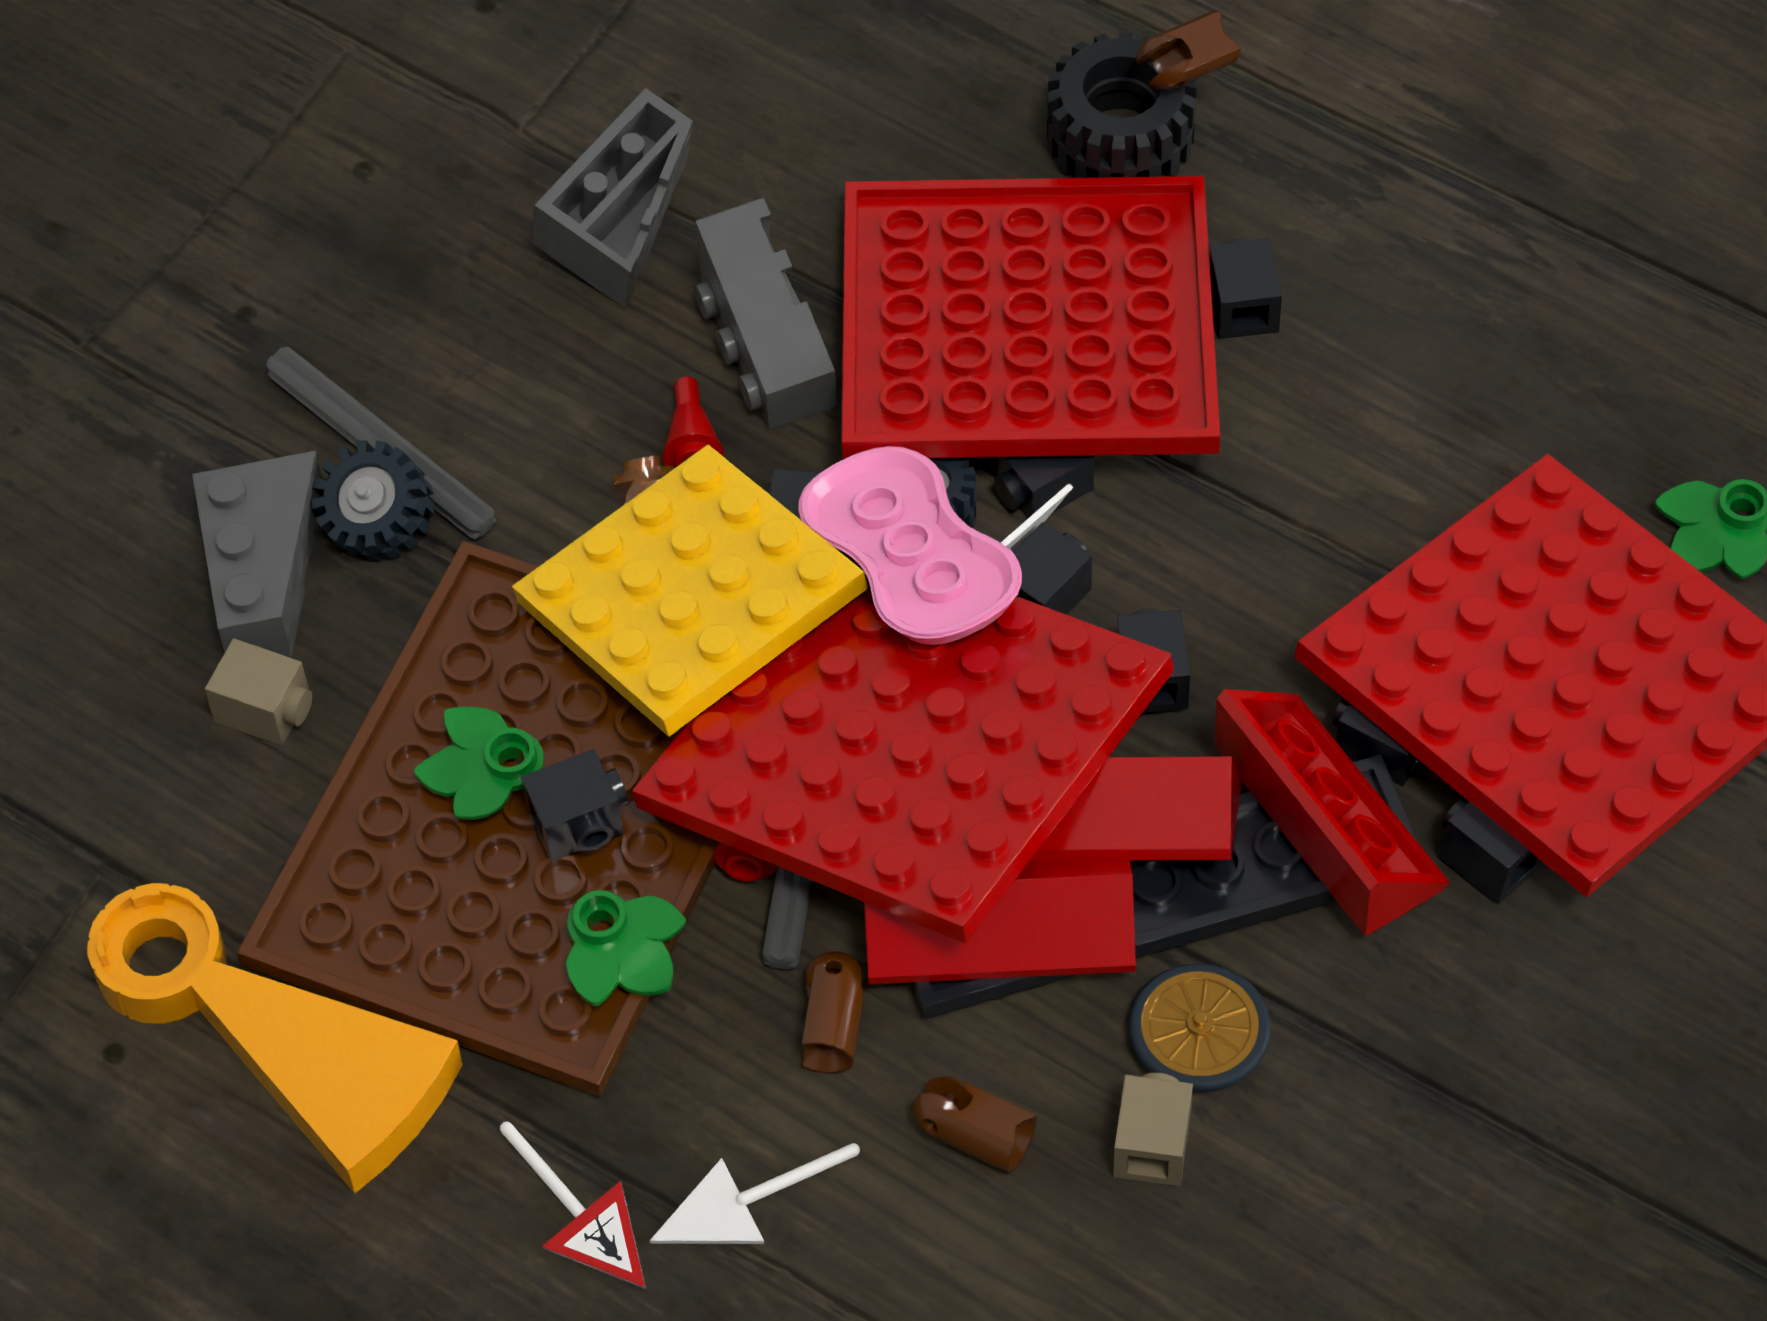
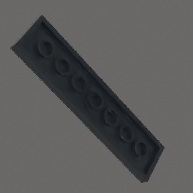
(1196, 898)

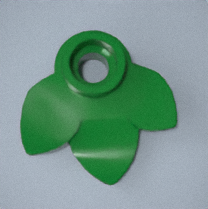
(1712, 531)
(473, 764)
(626, 953)

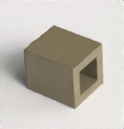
(258, 692)
(1153, 1129)

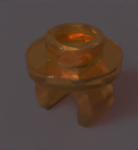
(640, 475)

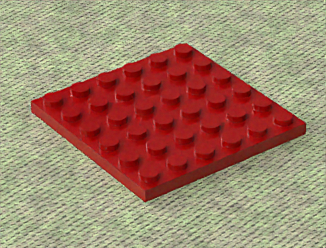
(1029, 317)
(1557, 672)
(909, 762)

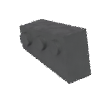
(615, 197)
(761, 317)
(259, 546)

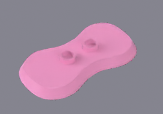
(923, 563)

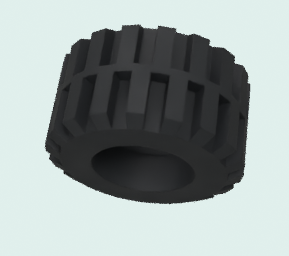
(1102, 145)

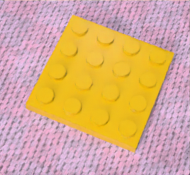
(689, 589)

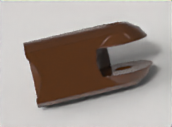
(1188, 51)
(832, 1012)
(974, 1122)

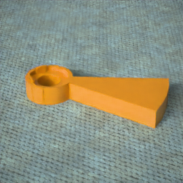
(338, 1071)

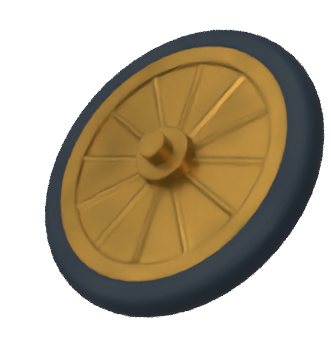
(1200, 1026)

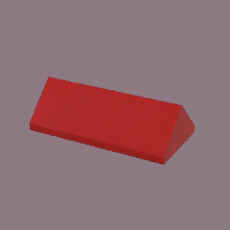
(1325, 806)
(1151, 812)
(1047, 923)

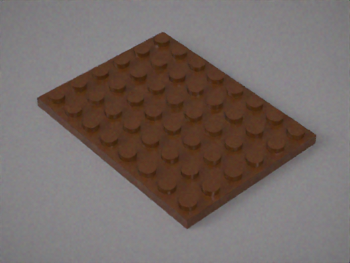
(463, 916)

